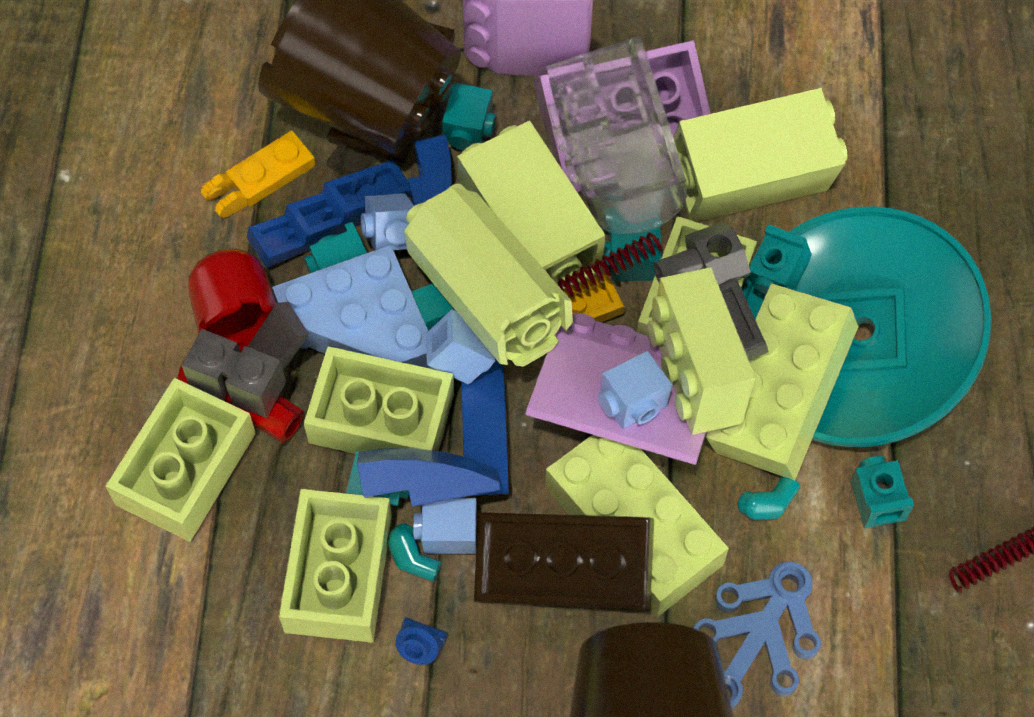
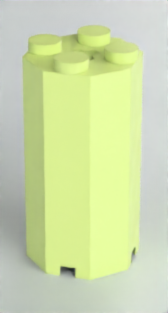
(487, 275)

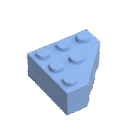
(359, 308)

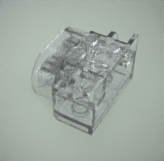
(617, 137)

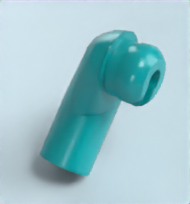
(769, 504)
(407, 556)

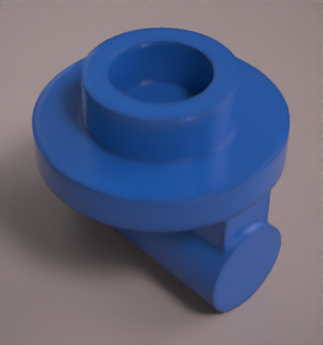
(419, 642)

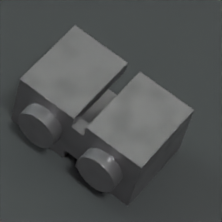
(252, 376)

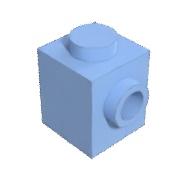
(386, 220)
(457, 349)
(634, 391)
(447, 526)

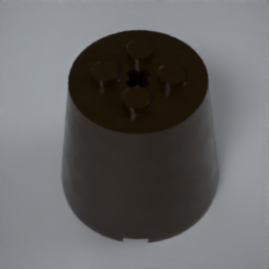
(361, 68)
(650, 673)

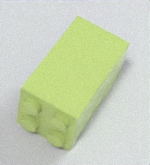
(759, 154)
(533, 199)

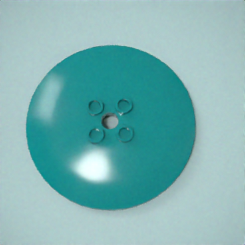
(925, 312)

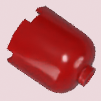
(230, 295)

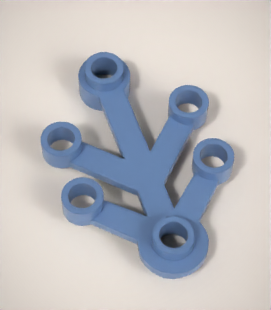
(764, 626)

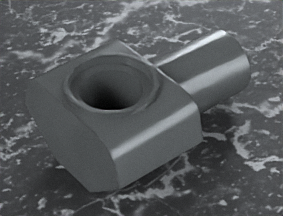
(699, 244)

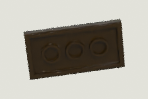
(564, 560)

